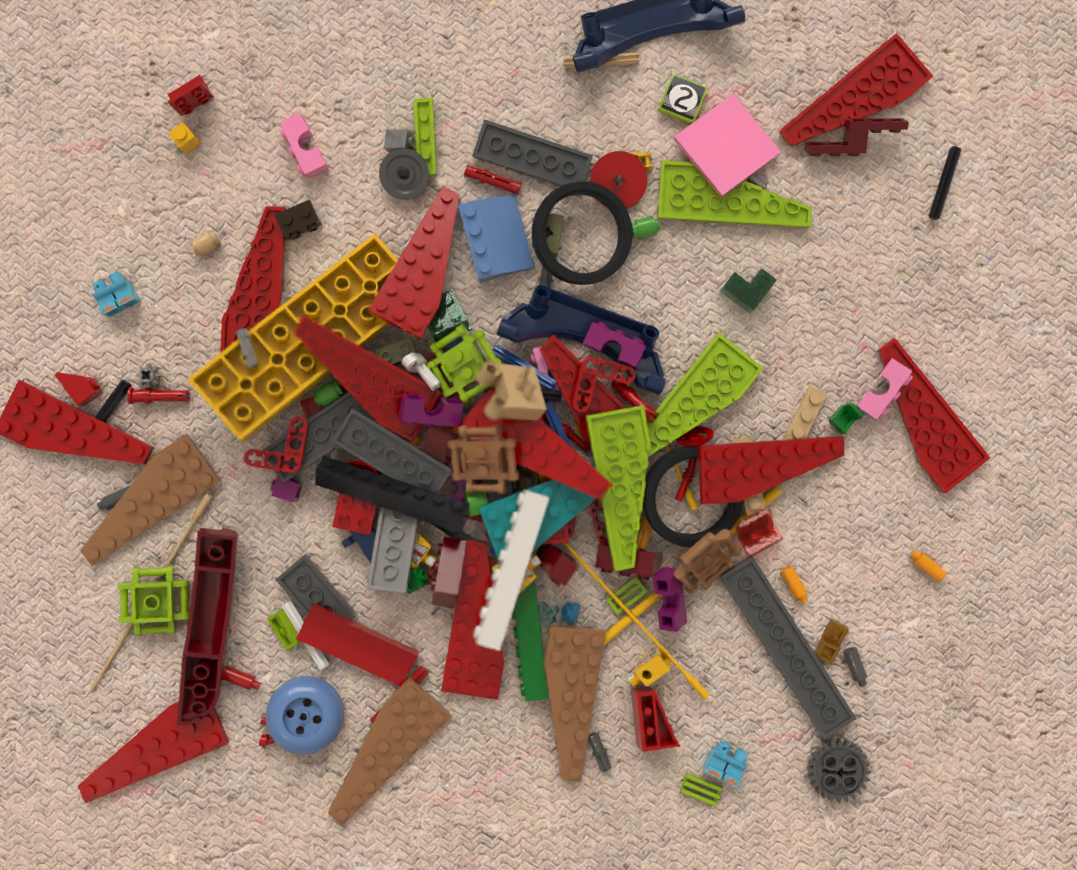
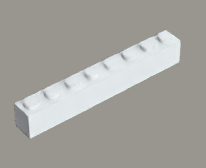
(511, 569)

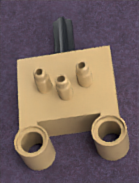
(517, 392)

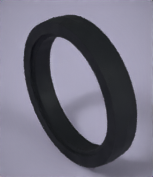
(619, 213)
(652, 481)

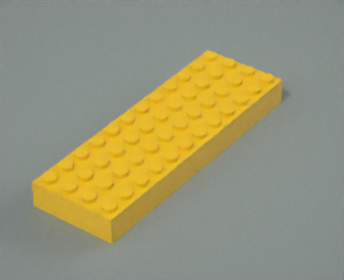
(286, 367)

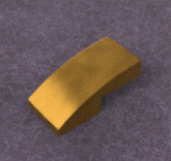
(830, 641)

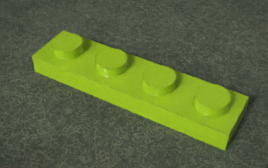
(425, 132)

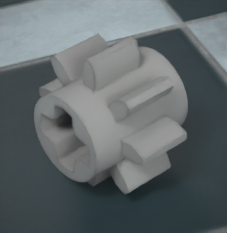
(154, 374)

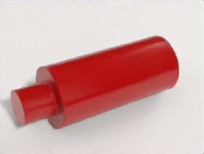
(240, 678)

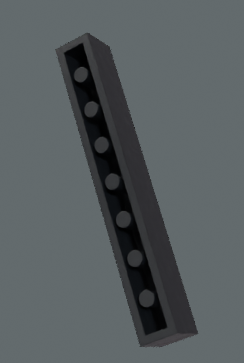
(392, 494)

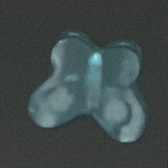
(548, 613)

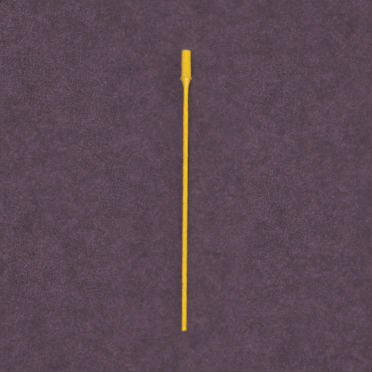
(690, 679)

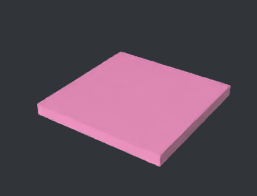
(727, 145)

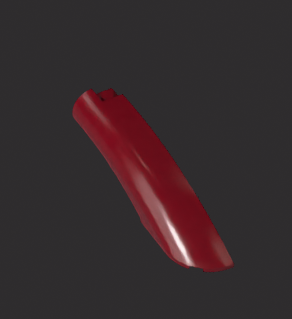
(207, 624)

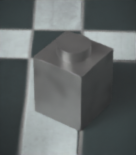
(399, 139)

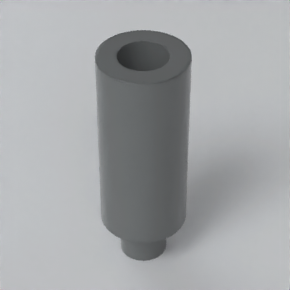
(111, 500)
(855, 665)

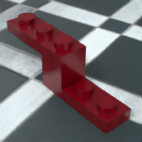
(856, 136)

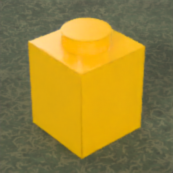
(184, 137)

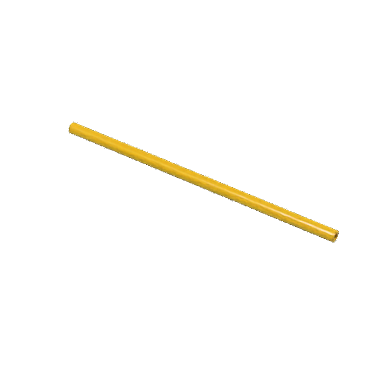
(652, 598)

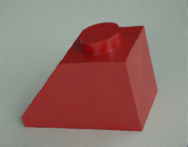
(80, 388)

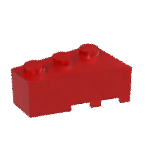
(650, 721)

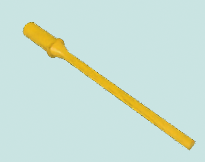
(688, 495)

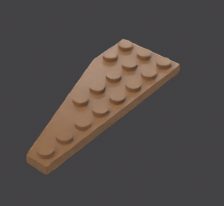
(161, 488)
(572, 675)
(396, 734)

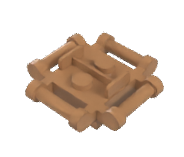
(483, 459)
(707, 560)

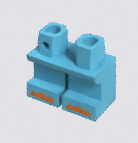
(116, 296)
(724, 765)

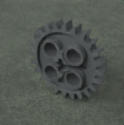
(840, 752)

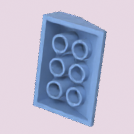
(496, 237)

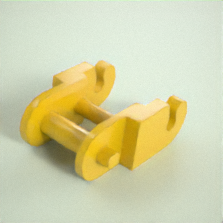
(639, 155)

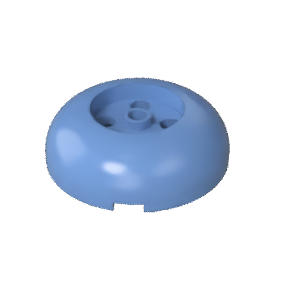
(325, 703)

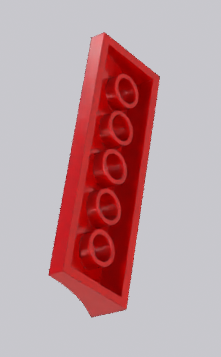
(357, 644)

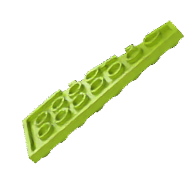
(690, 197)
(708, 386)
(620, 454)

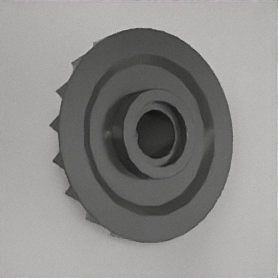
(390, 173)

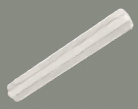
(297, 621)

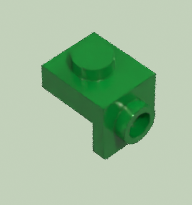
(845, 417)
(417, 579)

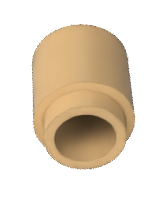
(205, 243)

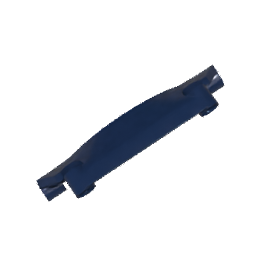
(638, 21)
(571, 318)

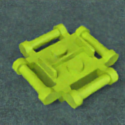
(461, 362)
(153, 601)

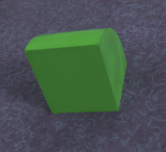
(475, 500)

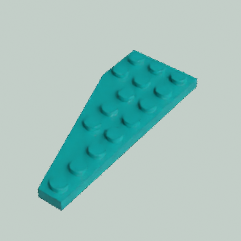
(562, 506)

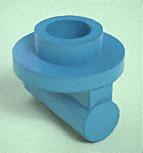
(570, 612)

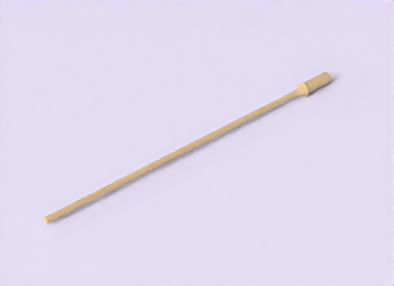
(197, 514)

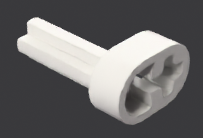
(417, 364)

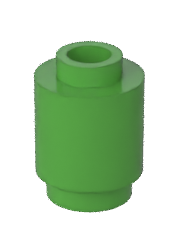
(645, 227)
(328, 393)

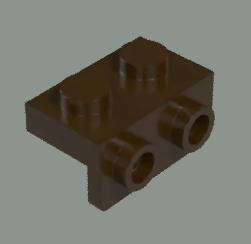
(298, 220)
(527, 478)

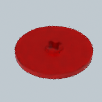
(631, 171)

